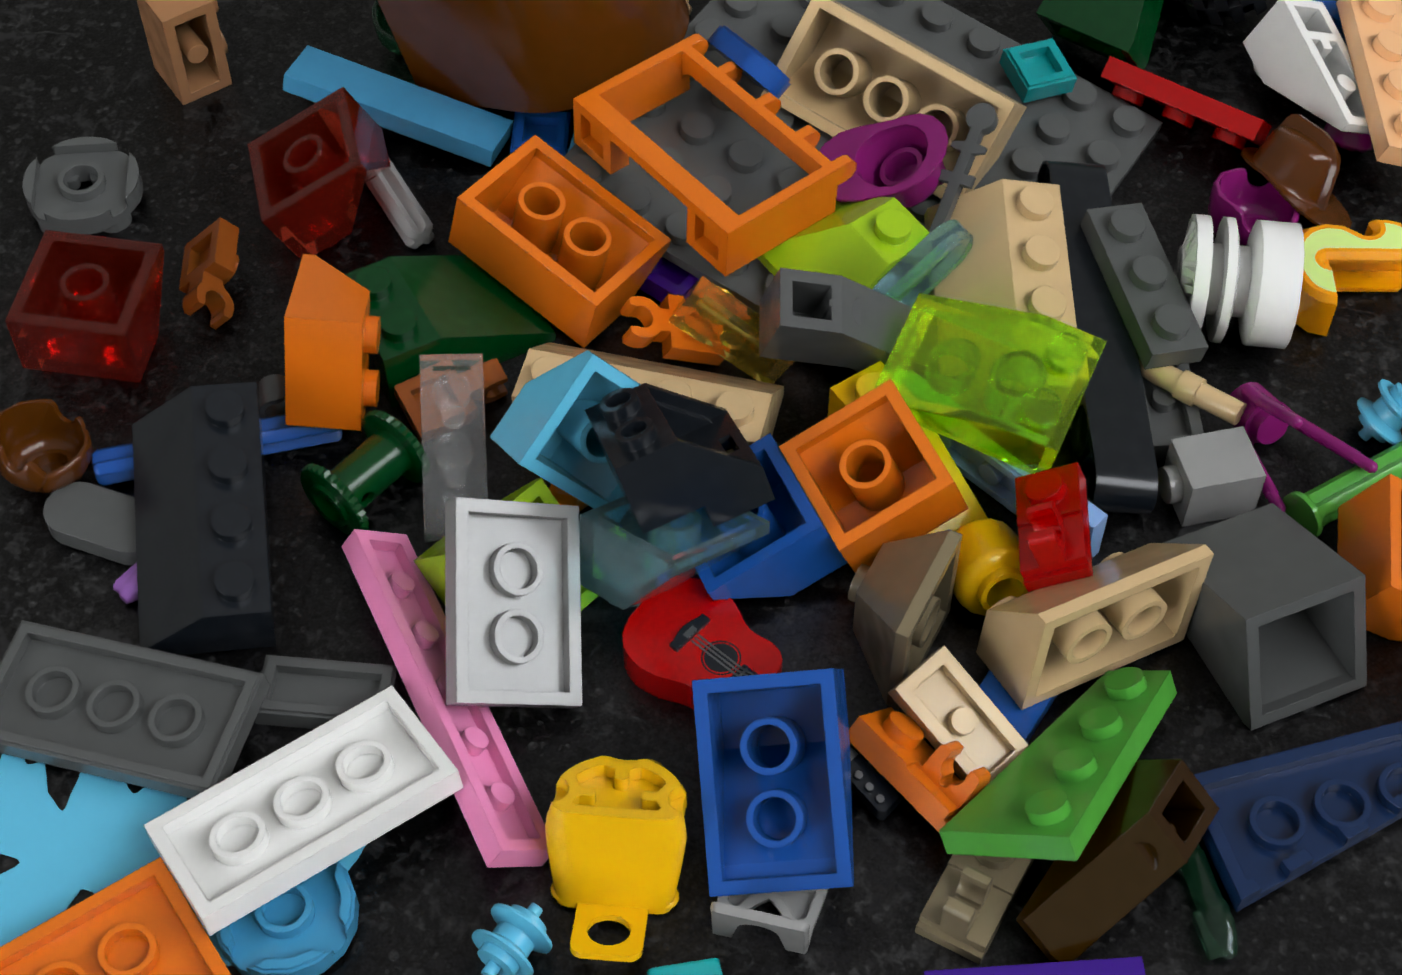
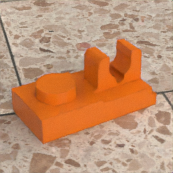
(917, 771)

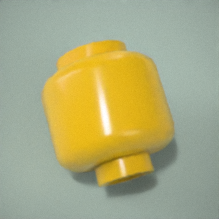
(987, 565)

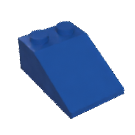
(775, 781)

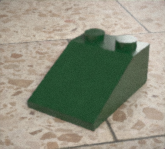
(443, 309)

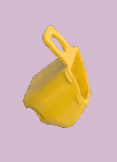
(616, 849)

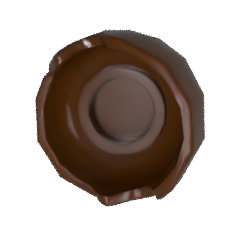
(42, 446)

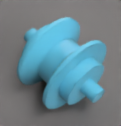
(1384, 416)
(512, 940)

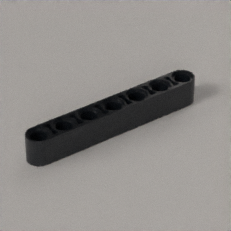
(1112, 421)

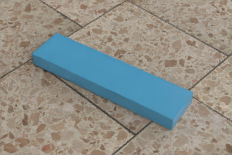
(402, 105)

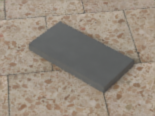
(124, 710)

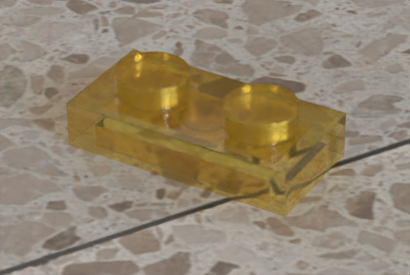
(727, 328)

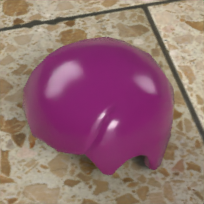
(1237, 198)

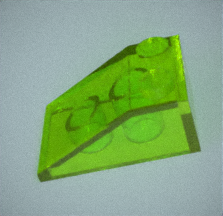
(992, 377)

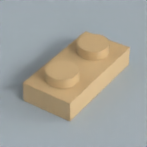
(954, 708)

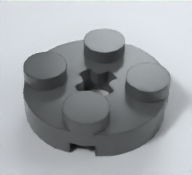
(104, 206)

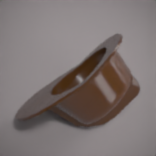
(1303, 168)

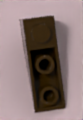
(1132, 852)

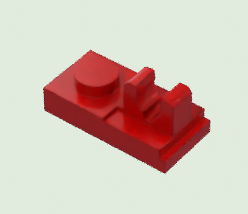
(1053, 527)

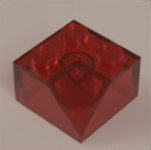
(315, 171)
(89, 306)

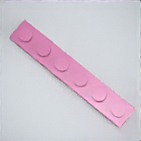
(414, 630)

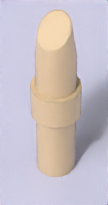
(1194, 390)

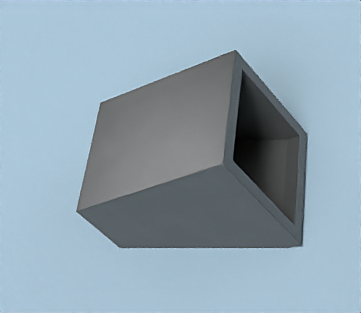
(1277, 616)

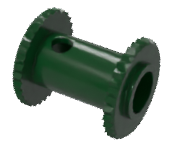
(364, 473)

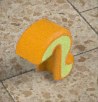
(1346, 262)

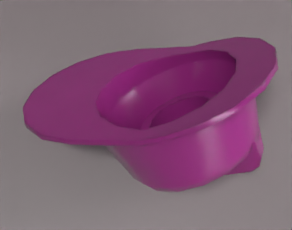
(892, 159)

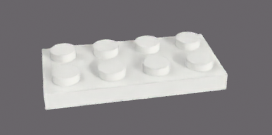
(302, 808)

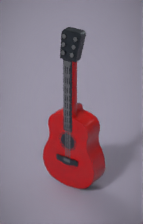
(693, 637)

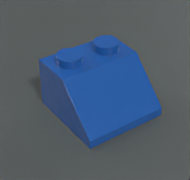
(793, 552)

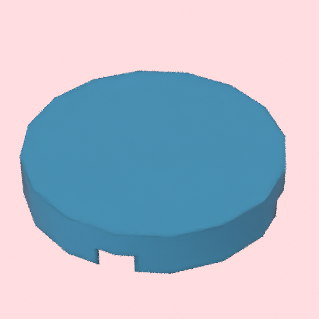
(297, 930)

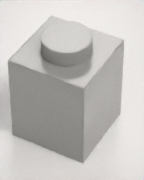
(1211, 476)

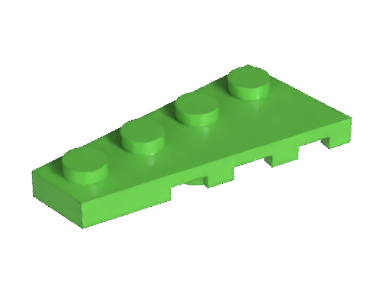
(1068, 776)

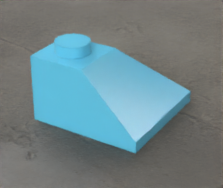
(552, 433)

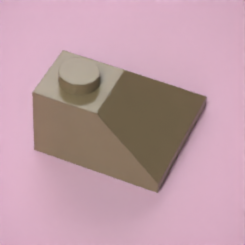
(903, 604)

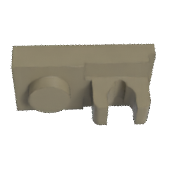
(971, 902)

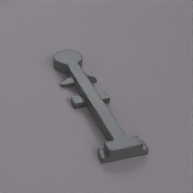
(981, 121)

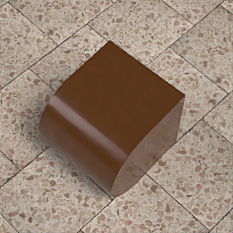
(528, 51)

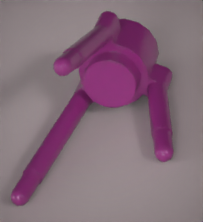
(1267, 422)

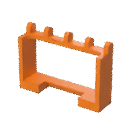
(713, 228)

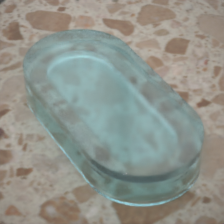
(927, 263)

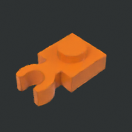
(657, 328)

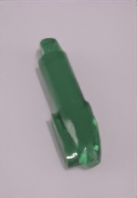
(1213, 916)

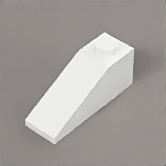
(1308, 62)

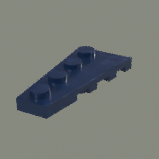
(1300, 808)

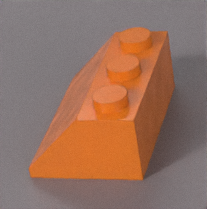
(556, 239)

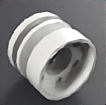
(1247, 282)

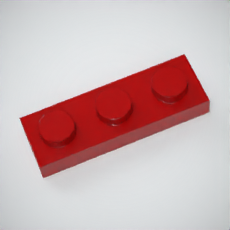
(1185, 105)

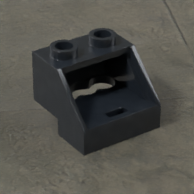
(674, 456)

